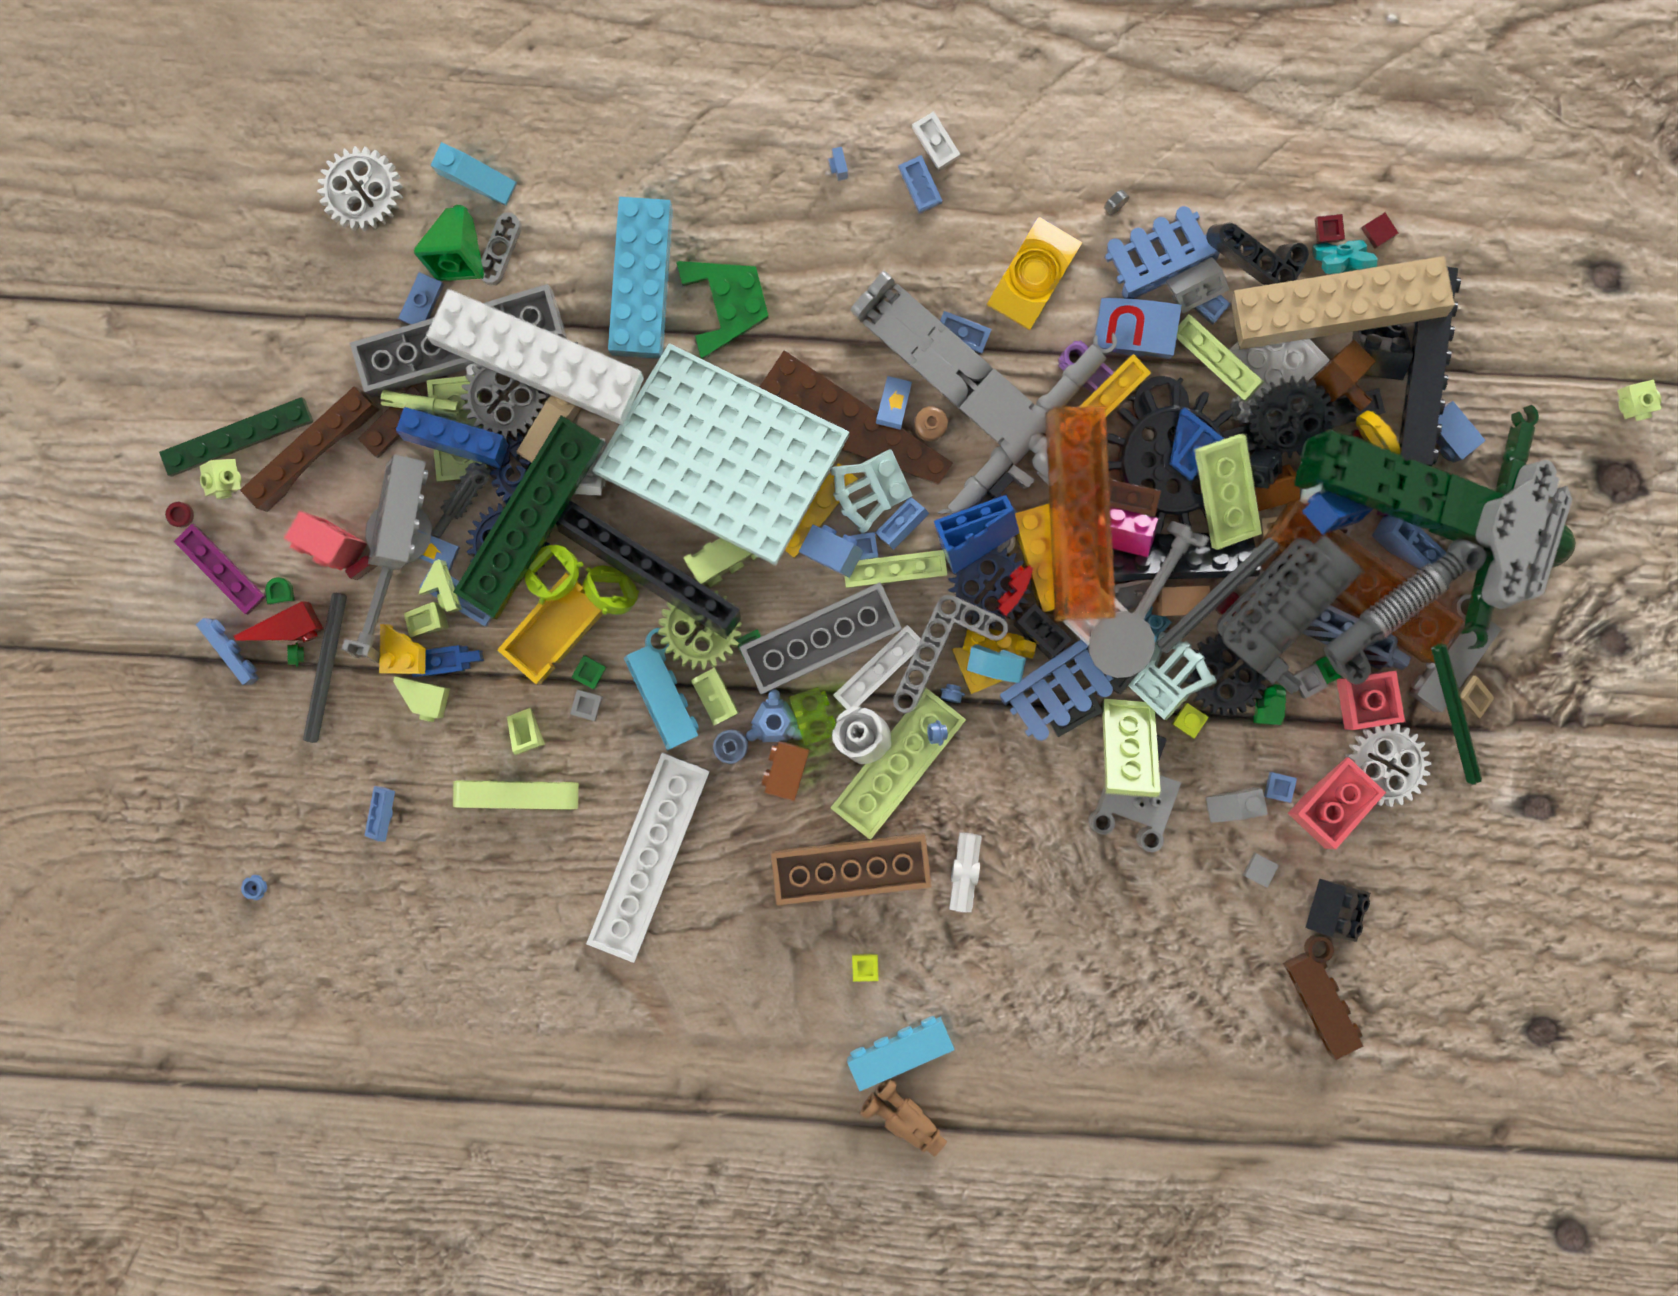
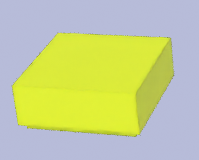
(865, 967)

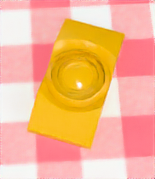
(1034, 273)

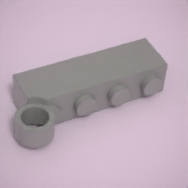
(1427, 686)

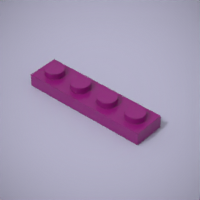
(220, 569)

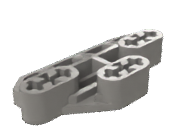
(1512, 529)

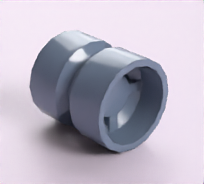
(730, 746)

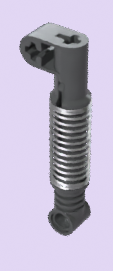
(1376, 622)

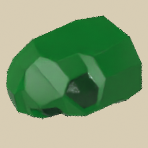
(1271, 706)

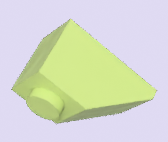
(423, 697)

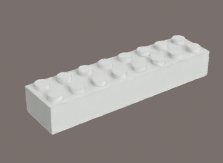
(535, 357)

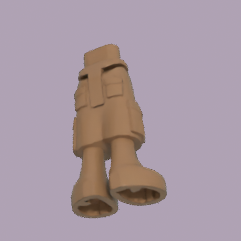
(906, 1121)

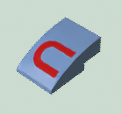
(1139, 326)

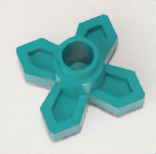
(1344, 257)

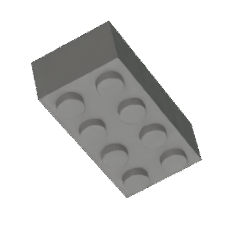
(397, 512)

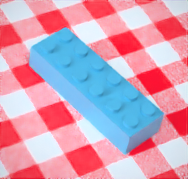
(640, 277)

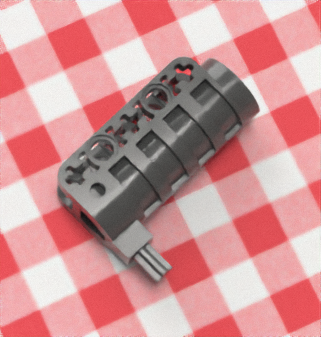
(1288, 606)

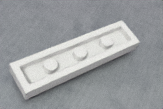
(878, 668)

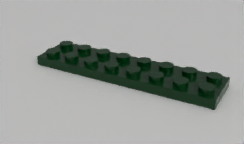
(529, 517)

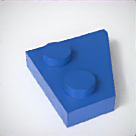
(1190, 435)

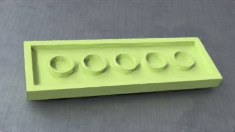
(886, 782)

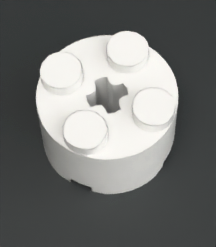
(849, 738)

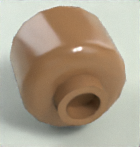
(931, 423)

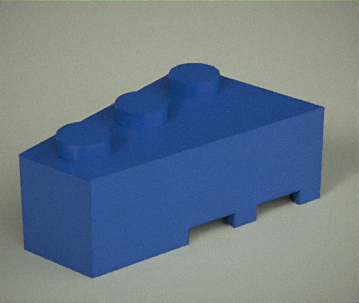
(976, 531)

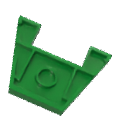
(736, 300)

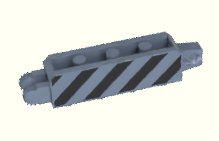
(1379, 654)

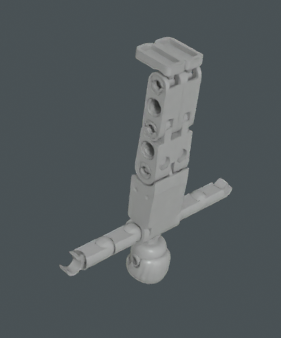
(989, 398)

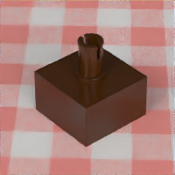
(1343, 372)

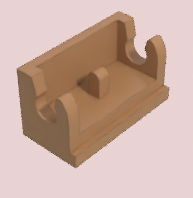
(1178, 600)

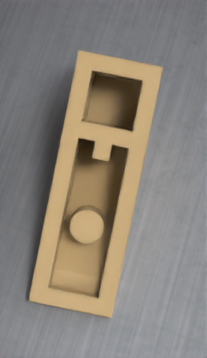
(544, 424)

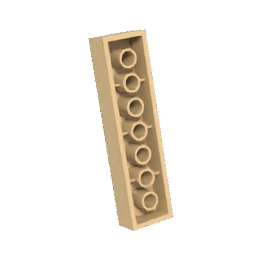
(1342, 302)

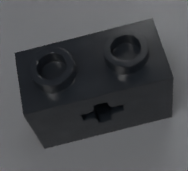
(1043, 631)

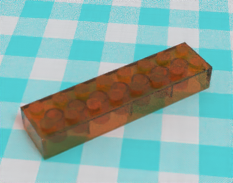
(1080, 513)
(1417, 636)

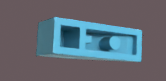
(472, 174)

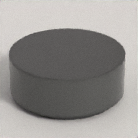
(1116, 202)

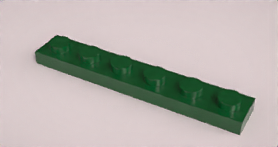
(236, 436)

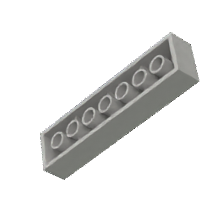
(409, 358)

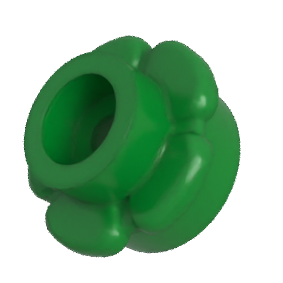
(295, 654)

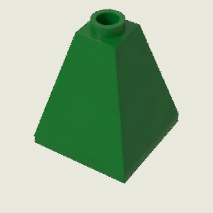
(451, 247)

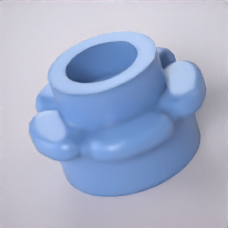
(952, 693)
(937, 733)
(249, 892)

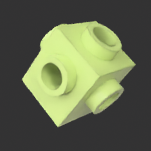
(1639, 400)
(220, 478)

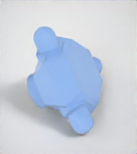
(774, 721)

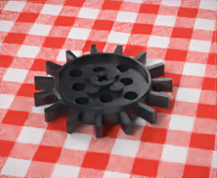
(1134, 446)

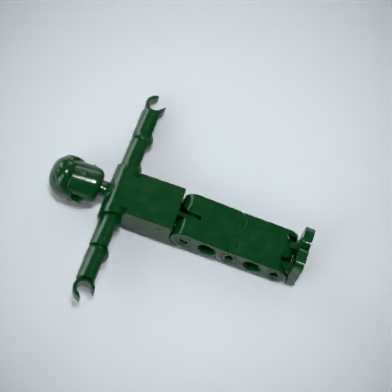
(1424, 494)

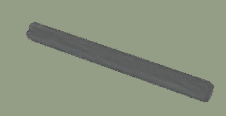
(1218, 595)
(324, 667)

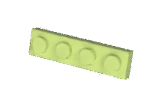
(1218, 358)
(898, 569)

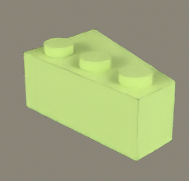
(716, 560)

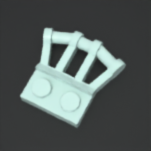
(885, 480)
(1160, 690)

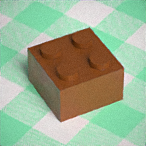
(786, 770)

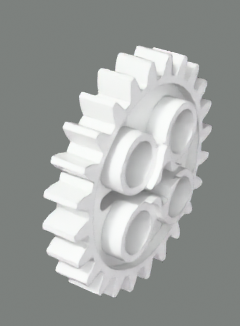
(341, 202)
(1397, 744)

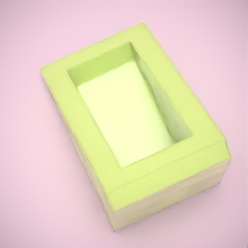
(426, 620)
(524, 732)

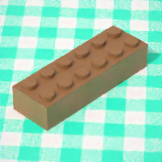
(851, 869)

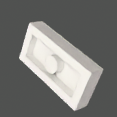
(935, 140)

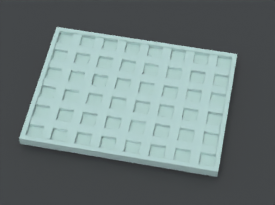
(721, 453)

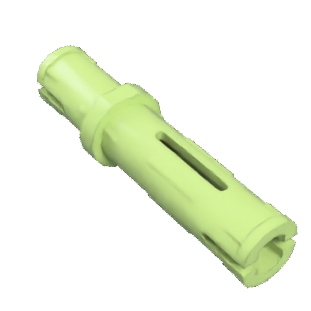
(431, 404)

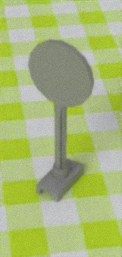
(365, 640)
(1127, 643)

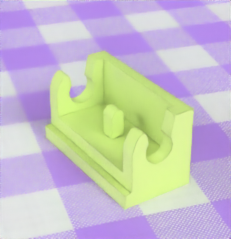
(714, 696)

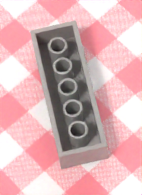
(820, 638)

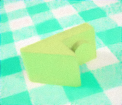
(440, 580)

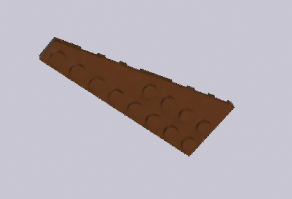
(818, 395)

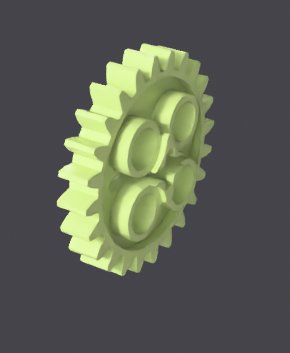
(716, 643)

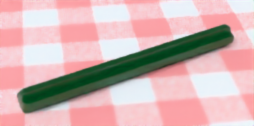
(1456, 713)

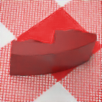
(1019, 583)

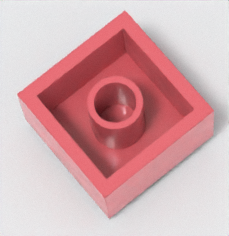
(1371, 702)

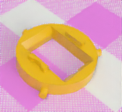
(1377, 432)

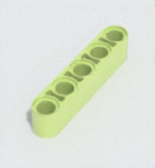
(515, 794)

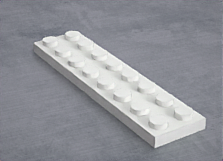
(648, 857)

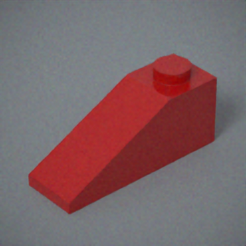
(291, 624)

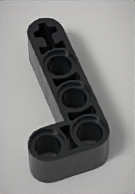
(1228, 239)

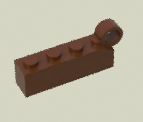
(1322, 1001)

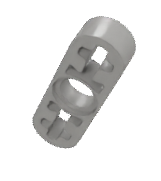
(498, 229)

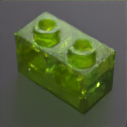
(806, 718)

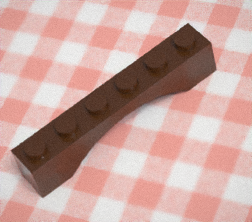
(281, 473)

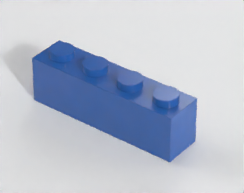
(452, 437)

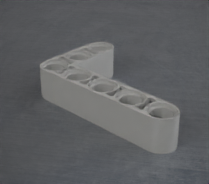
(938, 644)

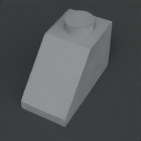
(1236, 805)

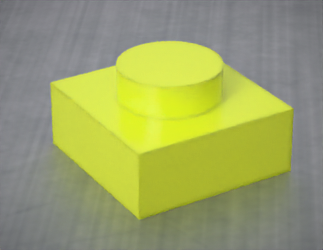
(1189, 720)

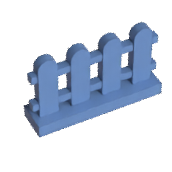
(1152, 264)
(1043, 690)

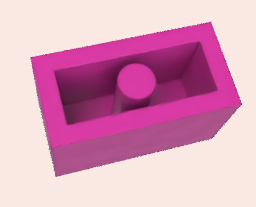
(1132, 531)

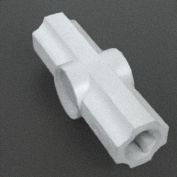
(965, 872)

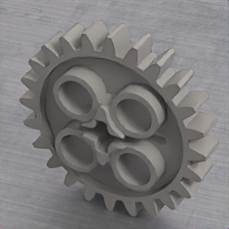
(521, 412)

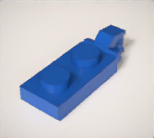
(449, 660)

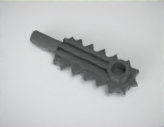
(459, 499)

